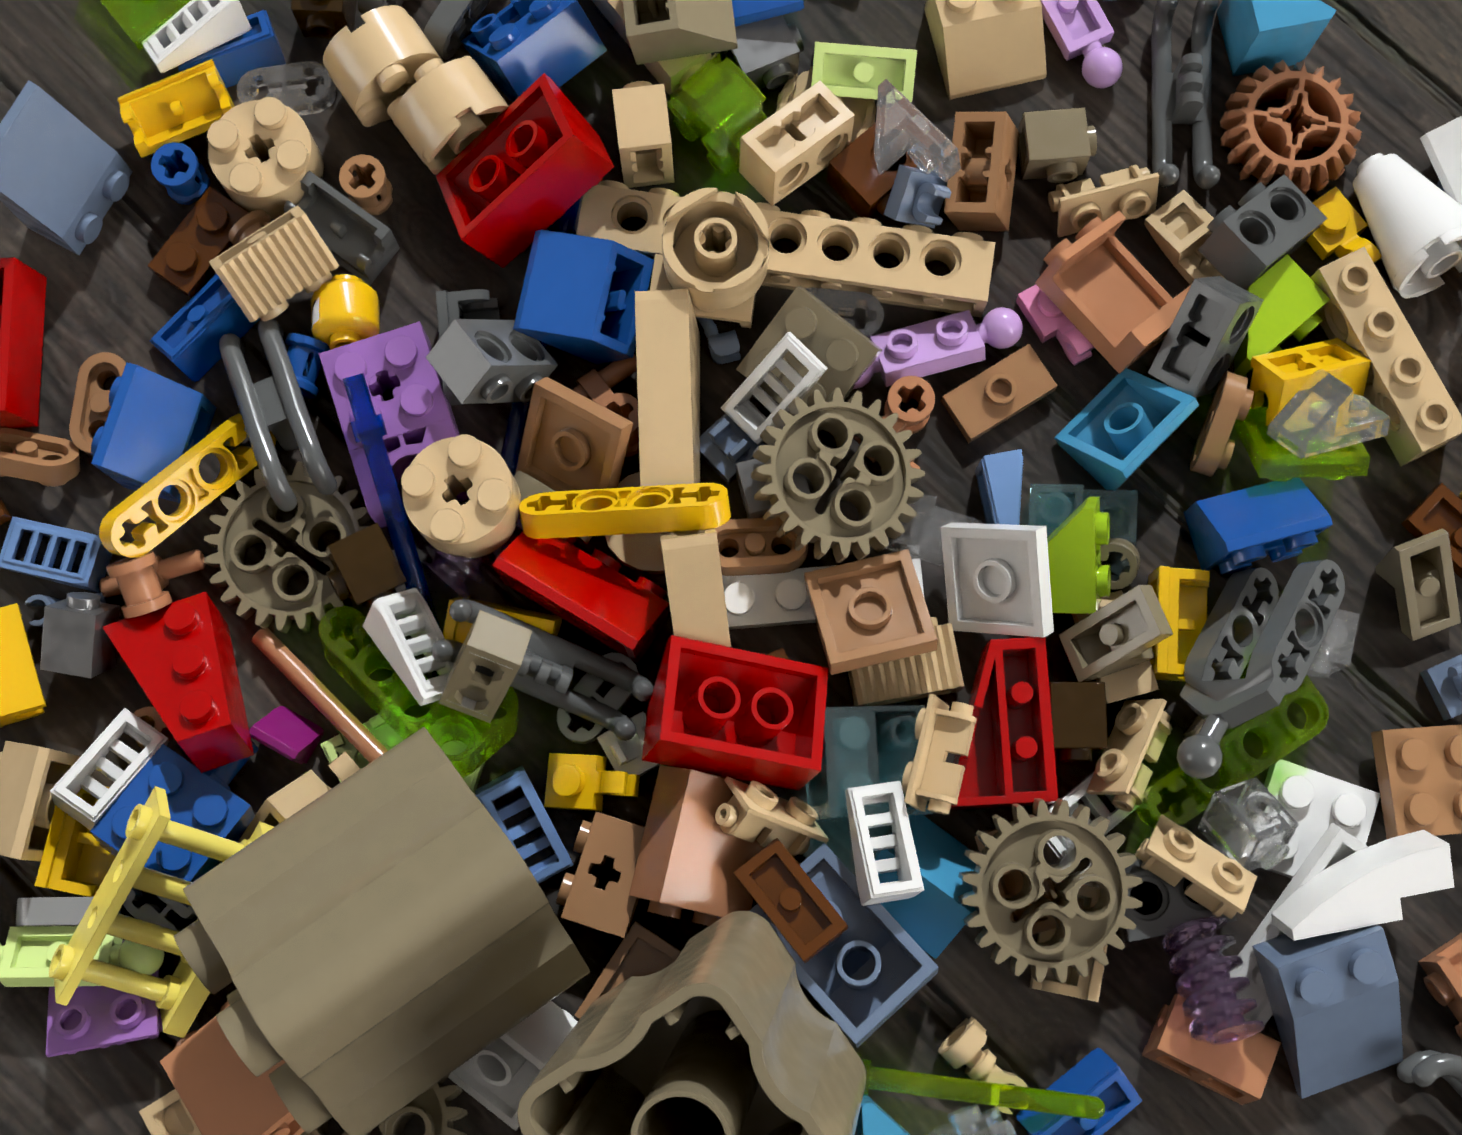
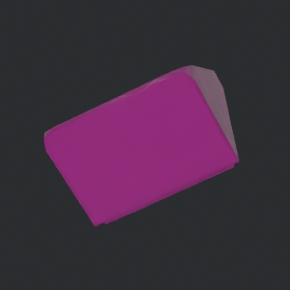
(288, 734)

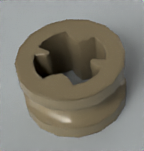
(1128, 551)

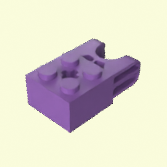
(412, 418)

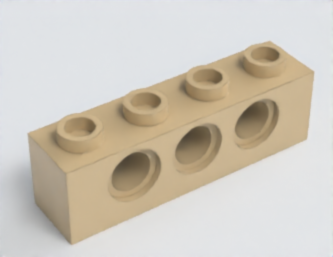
(1400, 372)

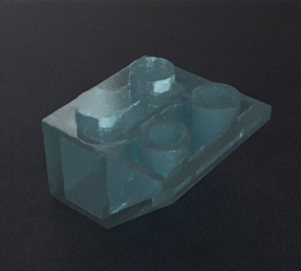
(860, 750)

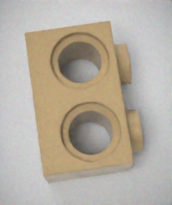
(643, 134)
(795, 143)

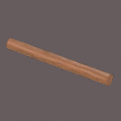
(318, 695)

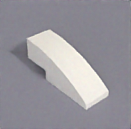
(1367, 886)

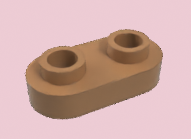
(90, 399)
(1213, 444)
(38, 457)
(755, 544)

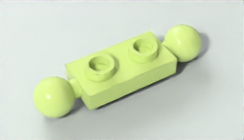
(30, 949)

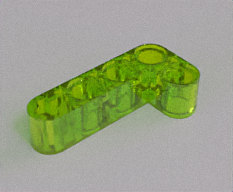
(392, 697)
(1237, 765)

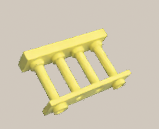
(176, 995)

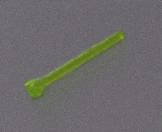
(982, 1092)

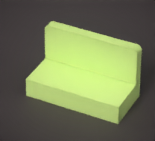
(860, 69)

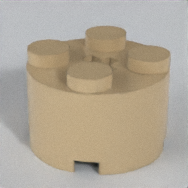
(377, 61)
(446, 109)
(249, 137)
(727, 223)
(443, 473)

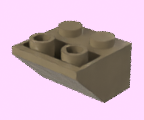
(678, 28)

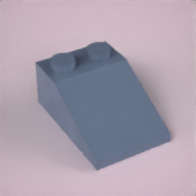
(57, 171)
(866, 968)
(1333, 1005)

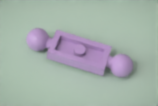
(1083, 29)
(941, 344)

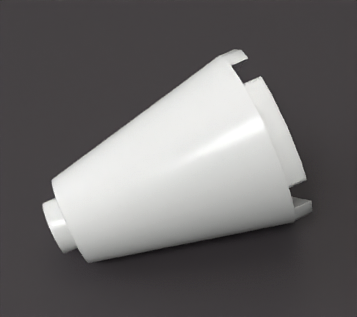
(1410, 222)

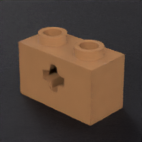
(986, 179)
(582, 900)

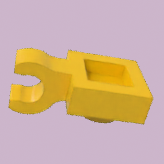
(1340, 229)
(582, 780)

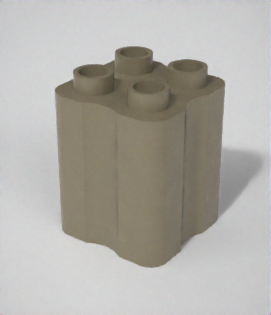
(376, 940)
(703, 1050)

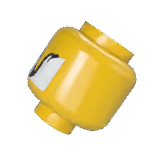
(344, 311)

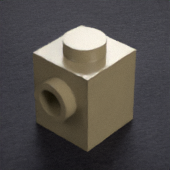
(1055, 144)

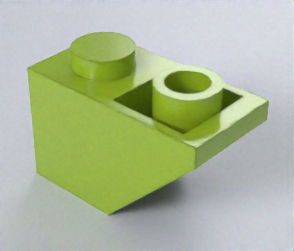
(1287, 310)
(1075, 560)

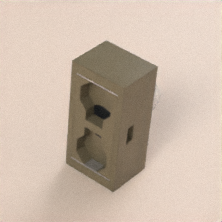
(485, 666)

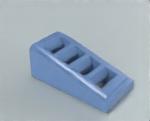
(1001, 486)
(91, 567)
(506, 783)

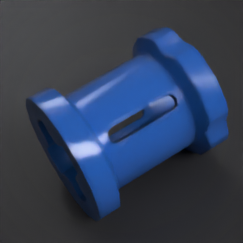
(180, 172)
(306, 362)

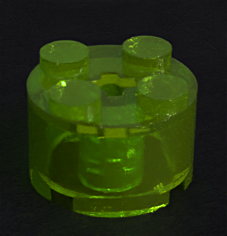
(718, 108)

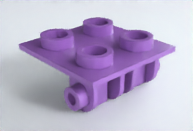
(99, 1019)

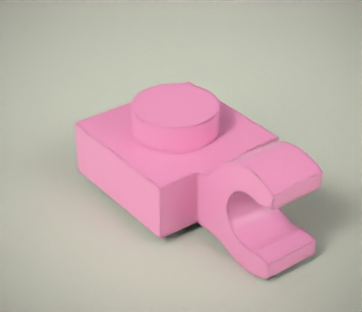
(1050, 322)

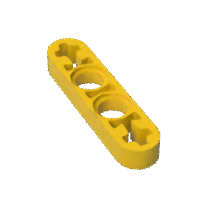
(193, 491)
(625, 510)

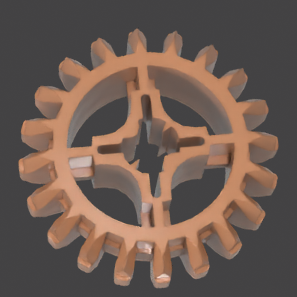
(1315, 118)

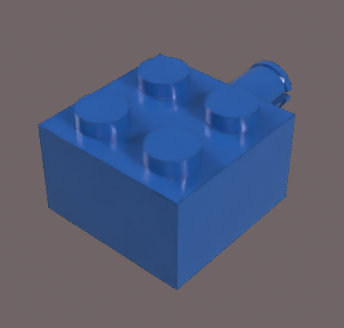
(193, 800)

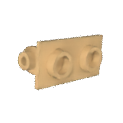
(1127, 190)
(937, 735)
(1137, 735)
(758, 807)
(1215, 879)

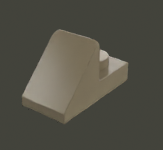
(1423, 584)
(1116, 635)

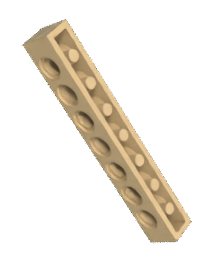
(813, 231)

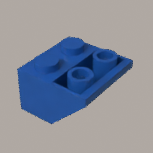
(533, 40)
(582, 295)
(148, 428)
(1255, 522)

